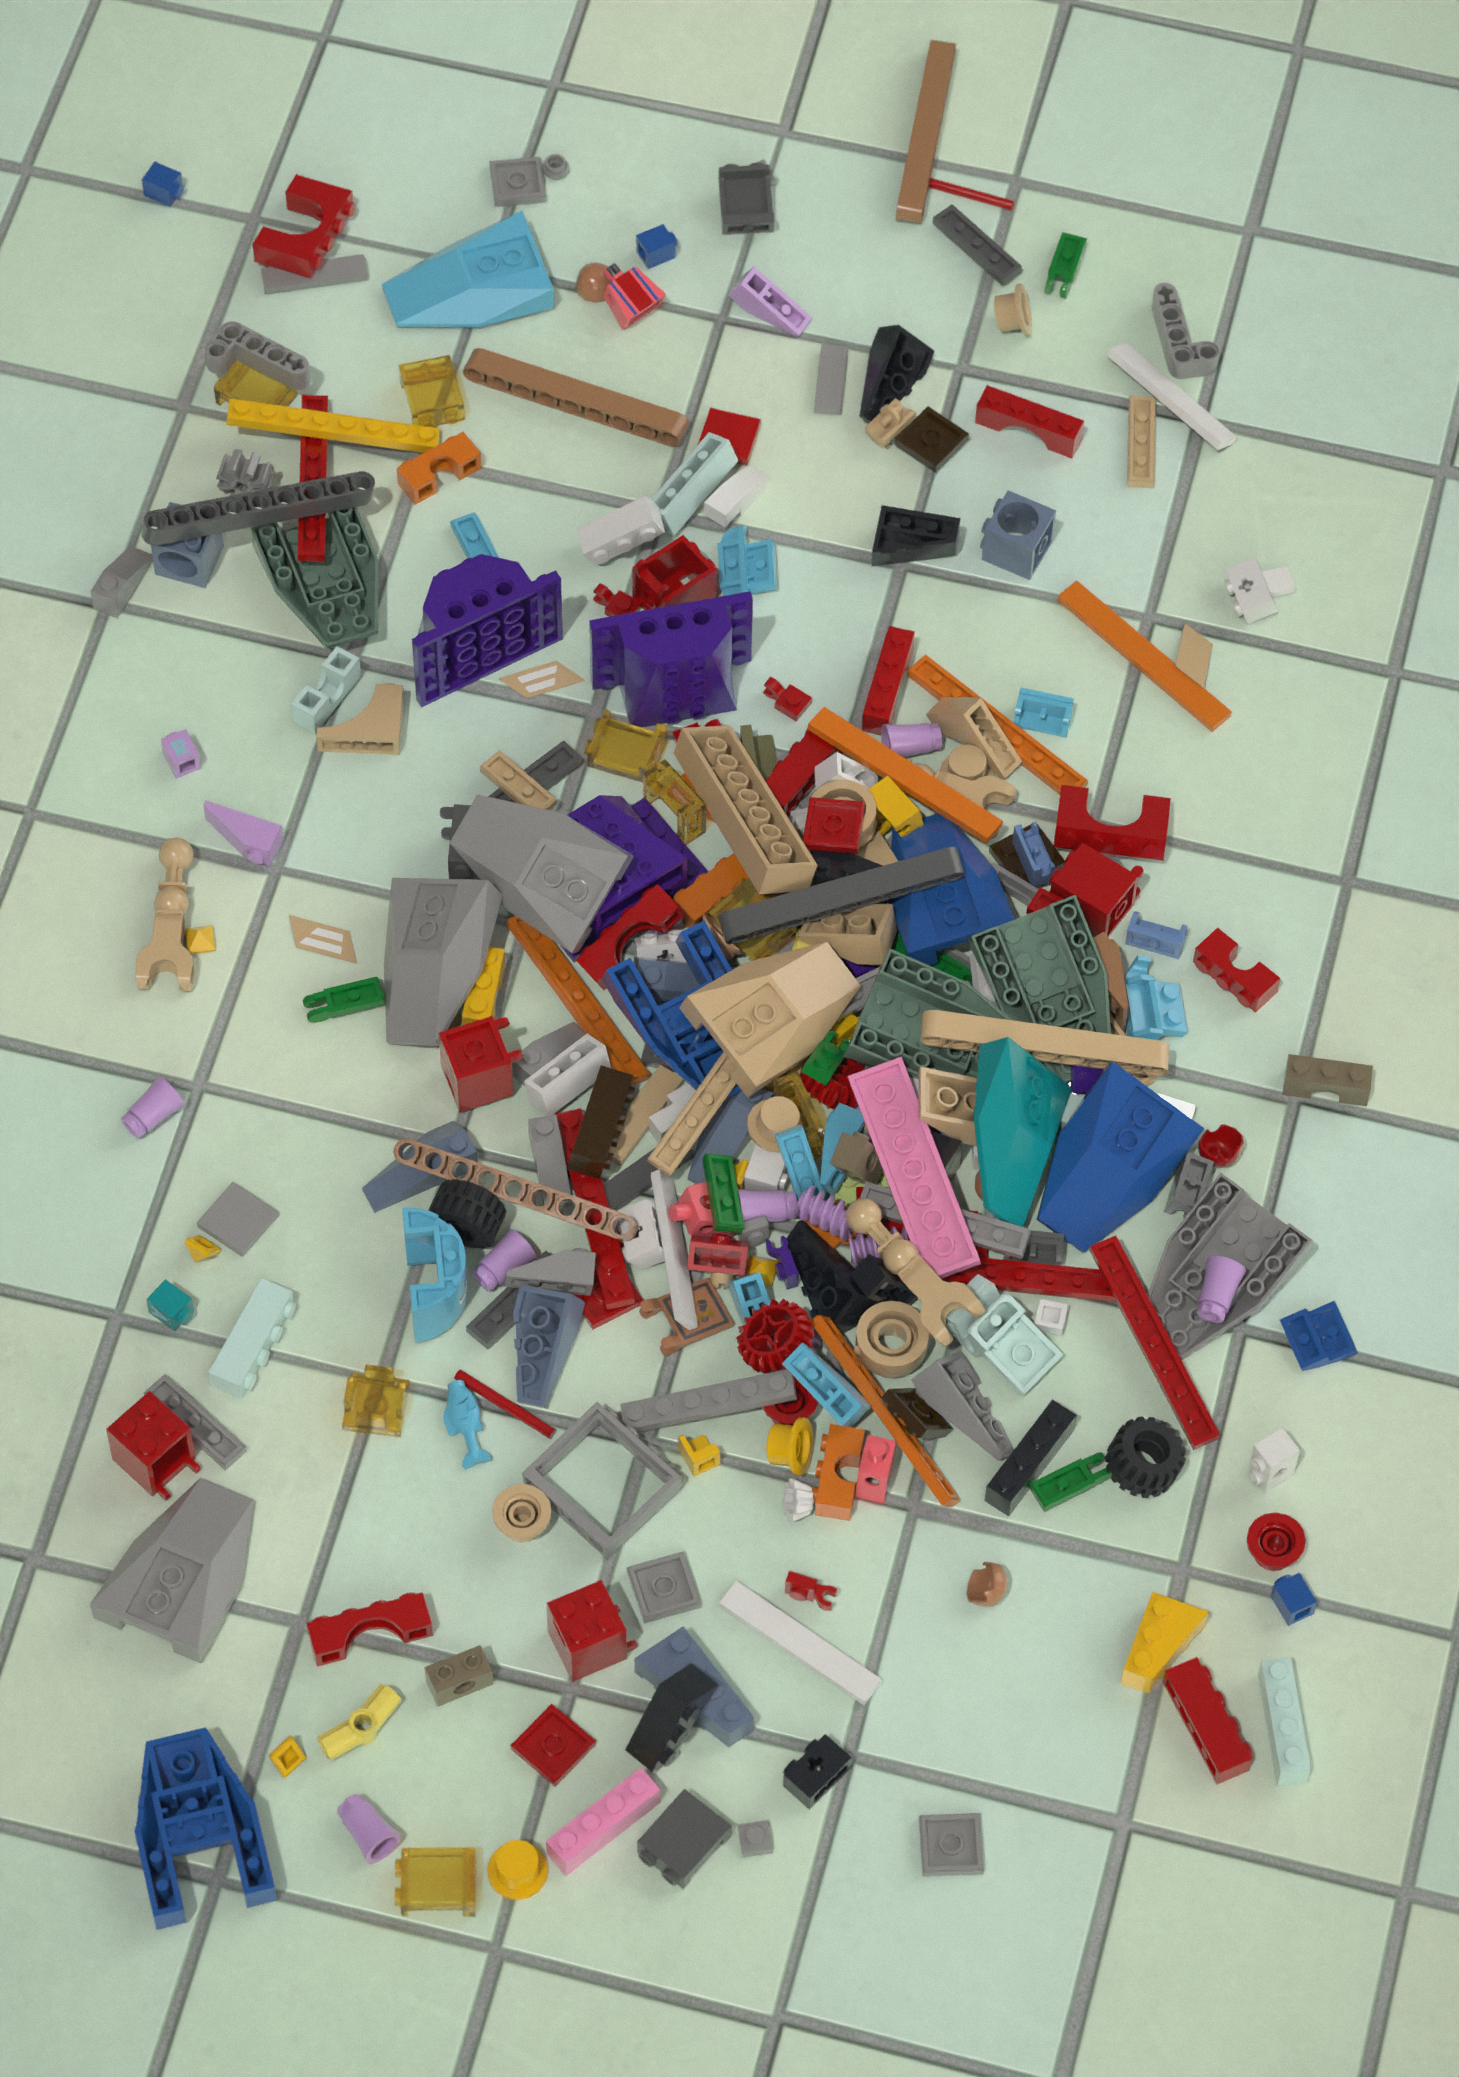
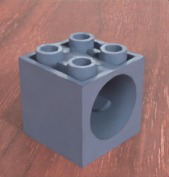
(1012, 552)
(188, 559)

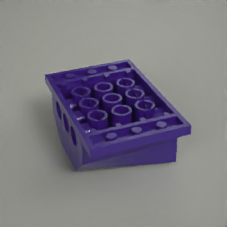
(481, 622)
(673, 658)
(657, 859)

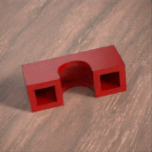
(1250, 986)

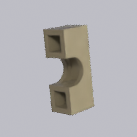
(1310, 1074)

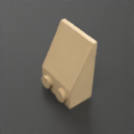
(855, 935)
(948, 1103)

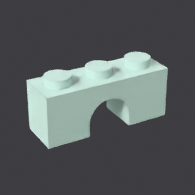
(316, 704)

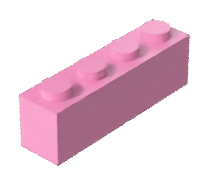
(603, 1821)

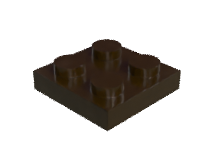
(931, 439)
(1007, 857)
(920, 1418)

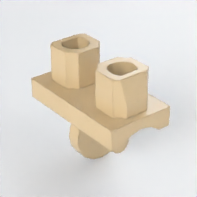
(889, 422)

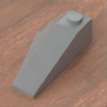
(953, 1392)

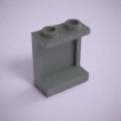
(745, 199)
(682, 1838)

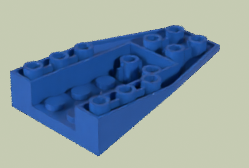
(952, 910)
(1112, 1157)

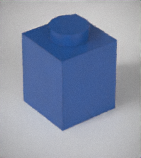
(162, 184)
(656, 246)
(1293, 1598)

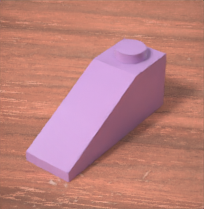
(766, 301)
(249, 835)

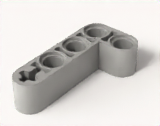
(1181, 356)
(272, 359)

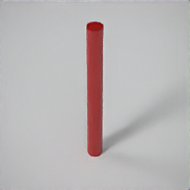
(971, 194)
(505, 1404)

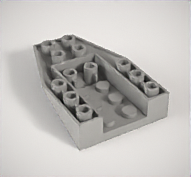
(543, 864)
(434, 953)
(1228, 1226)
(182, 1570)

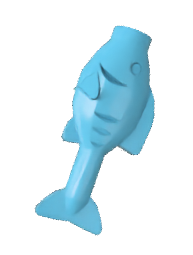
(463, 1416)

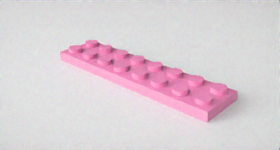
(913, 1168)

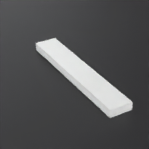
(1171, 396)
(674, 1251)
(800, 1643)

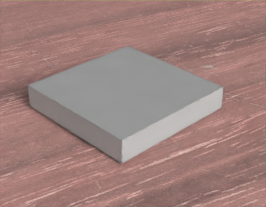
(517, 181)
(237, 1219)
(663, 1587)
(951, 1844)

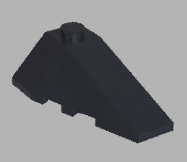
(892, 368)
(827, 1279)

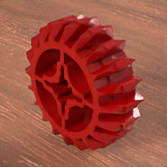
(838, 1087)
(773, 1335)

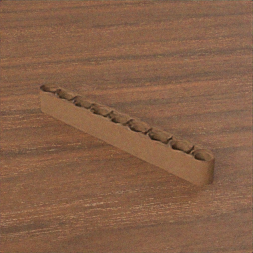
(925, 131)
(576, 397)
(528, 1194)

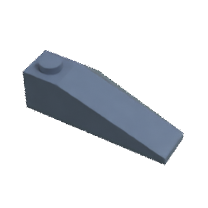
(544, 1336)

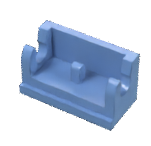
(1033, 854)
(1155, 937)

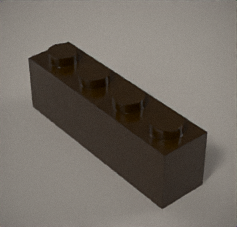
(600, 1122)

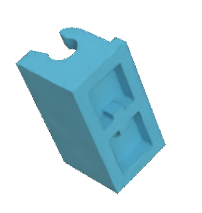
(1043, 712)

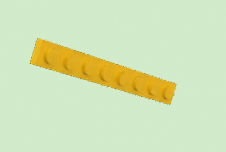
(331, 426)

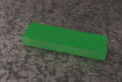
(723, 1193)

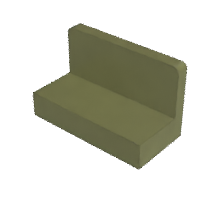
(760, 750)

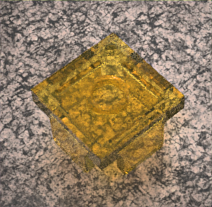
(375, 1402)

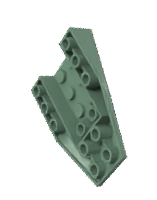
(332, 596)
(1046, 971)
(893, 1017)

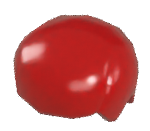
(1221, 1145)

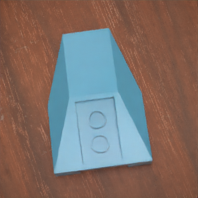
(474, 280)

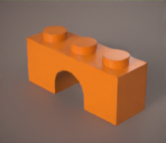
(454, 455)
(842, 1449)

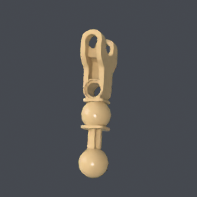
(980, 791)
(170, 906)
(903, 1259)

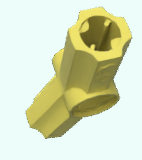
(373, 1712)

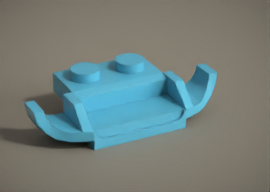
(745, 565)
(1153, 1006)

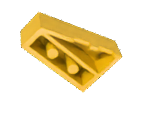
(1161, 1638)

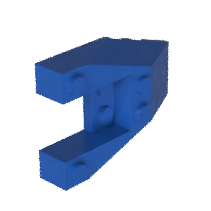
(665, 1026)
(191, 1805)

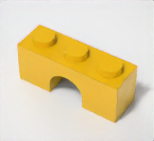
(482, 997)

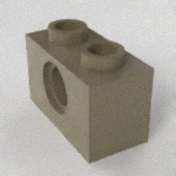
(857, 1158)
(458, 1675)

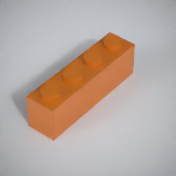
(708, 889)

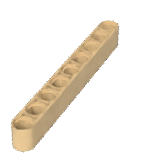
(1047, 1042)

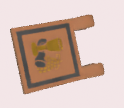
(710, 1314)

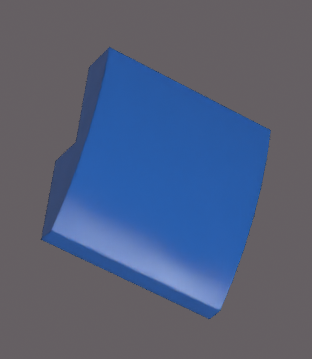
(1318, 1336)

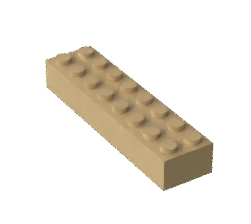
(745, 809)

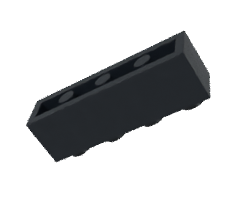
(1030, 1457)

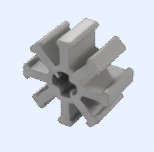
(243, 474)

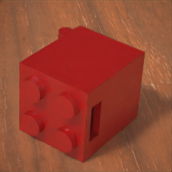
(659, 576)
(1100, 885)
(477, 1062)
(152, 1444)
(587, 1631)

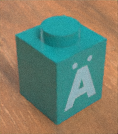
(170, 1305)

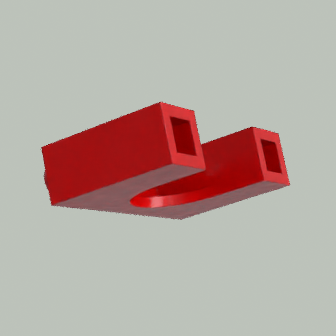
(305, 252)
(1139, 839)

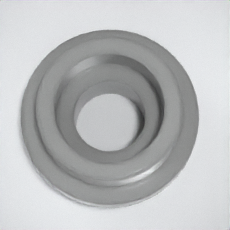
(555, 166)

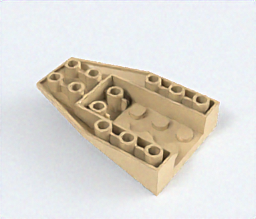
(773, 1011)

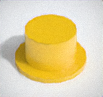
(791, 1445)
(517, 1870)

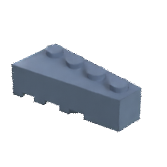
(724, 1713)

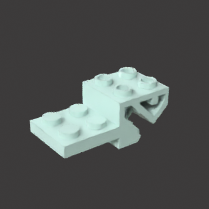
(1003, 1336)

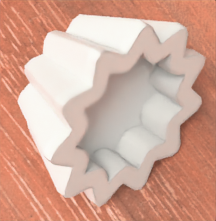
(797, 1500)

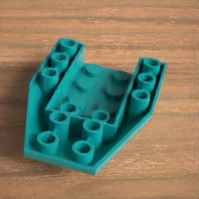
(1014, 1125)

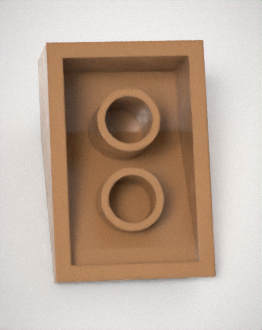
(1110, 956)

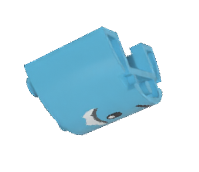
(434, 1241)

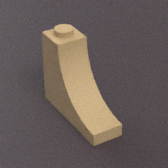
(973, 724)
(373, 730)

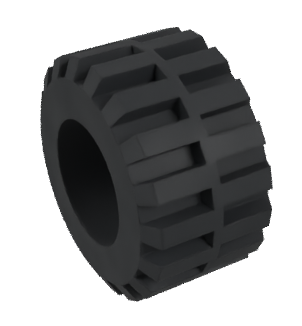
(470, 1210)
(1137, 1474)

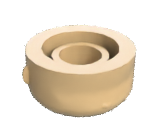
(854, 792)
(886, 1320)

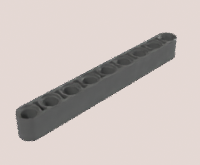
(248, 516)
(841, 895)

